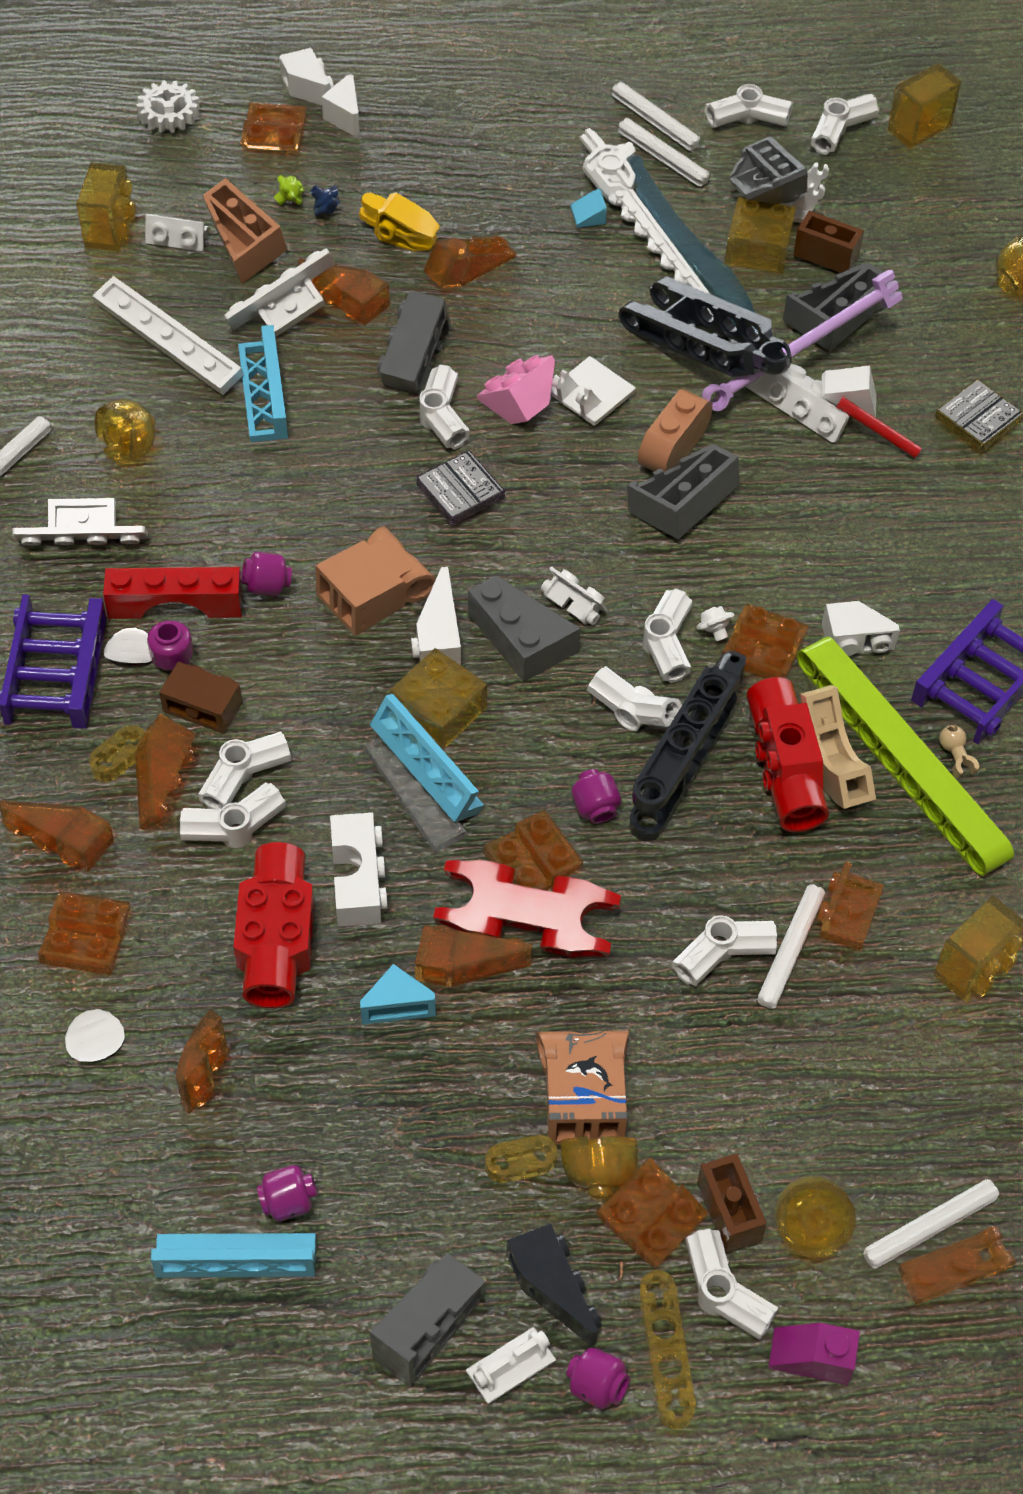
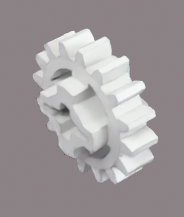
(168, 106)

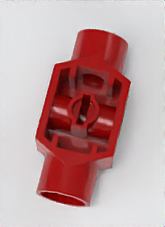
(788, 753)
(274, 925)

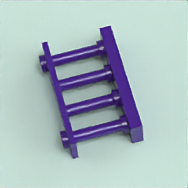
(952, 664)
(81, 677)

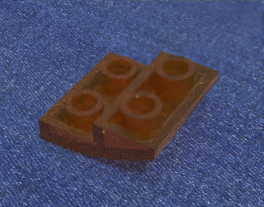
(274, 127)
(767, 641)
(535, 852)
(84, 932)
(202, 1053)
(651, 1213)

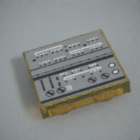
(979, 415)

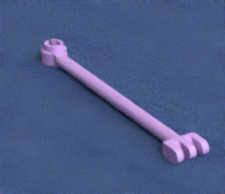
(881, 294)

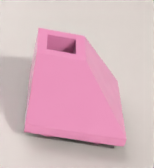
(521, 390)

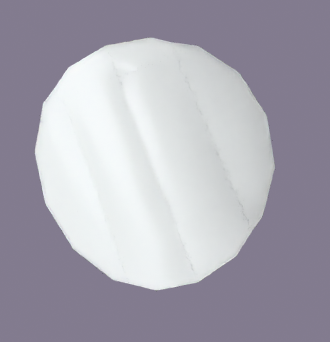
(128, 646)
(94, 1036)

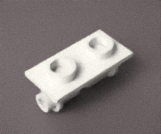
(175, 232)
(585, 602)
(511, 1364)

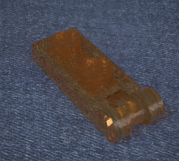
(955, 1265)

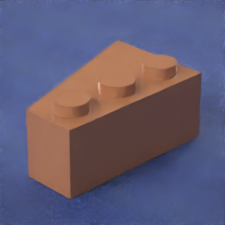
(244, 230)

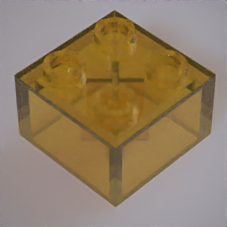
(924, 105)
(105, 207)
(760, 235)
(442, 696)
(980, 950)

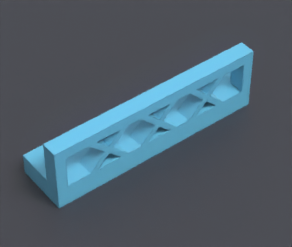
(272, 382)
(426, 760)
(234, 1255)

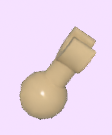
(954, 742)

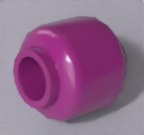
(265, 574)
(169, 643)
(596, 796)
(286, 1193)
(598, 1378)

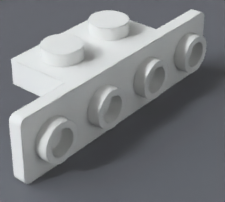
(286, 299)
(802, 400)
(81, 520)

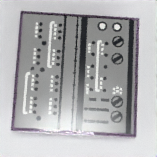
(460, 487)

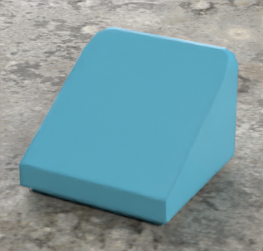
(589, 210)

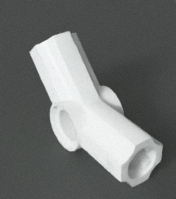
(748, 107)
(839, 115)
(436, 408)
(661, 637)
(630, 704)
(254, 757)
(215, 823)
(707, 952)
(712, 1269)

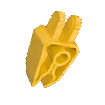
(399, 221)

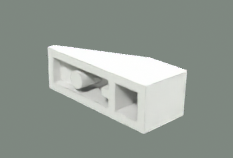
(438, 622)

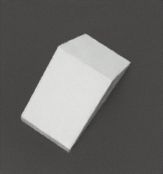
(340, 106)
(853, 384)

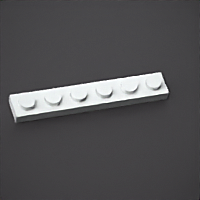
(168, 335)

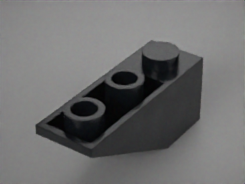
(546, 1277)

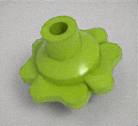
(290, 190)

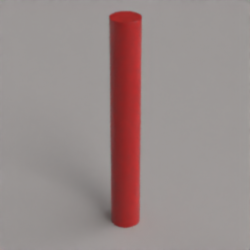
(878, 427)

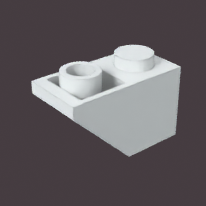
(305, 75)
(859, 628)

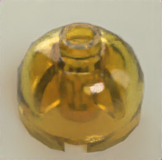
(1010, 267)
(125, 430)
(599, 1162)
(814, 1216)

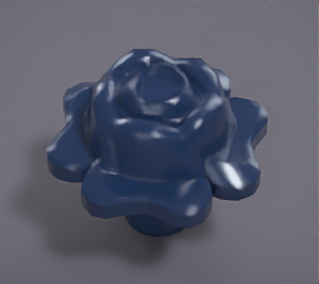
(325, 200)

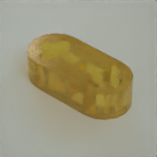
(117, 752)
(520, 1158)

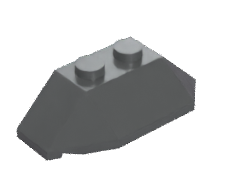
(769, 173)

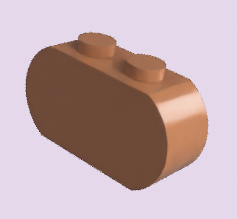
(675, 431)

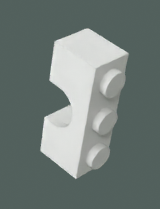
(358, 894)

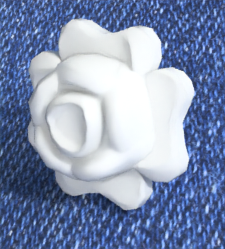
(715, 621)

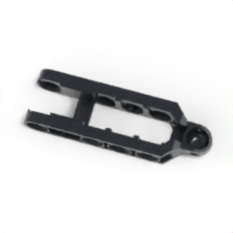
(687, 308)
(665, 772)

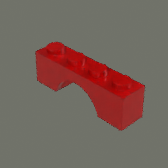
(210, 589)

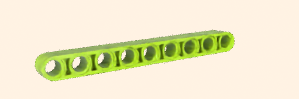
(907, 758)

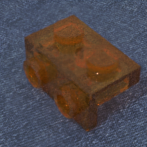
(850, 909)

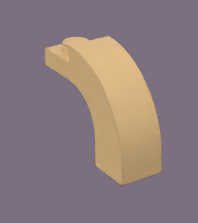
(844, 774)

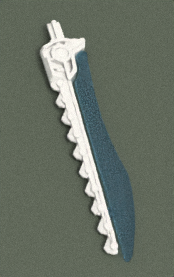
(614, 173)

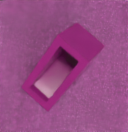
(815, 1351)

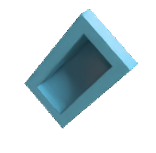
(397, 998)

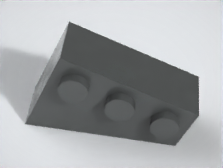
(826, 300)
(413, 342)
(686, 492)
(521, 627)
(426, 1319)

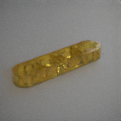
(668, 1348)

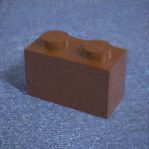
(828, 242)
(201, 697)
(731, 1202)

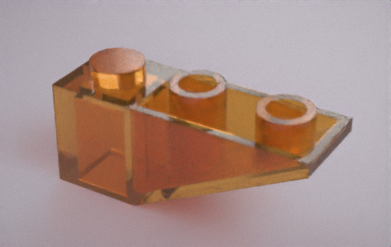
(460, 261)
(353, 291)
(157, 762)
(65, 829)
(462, 957)

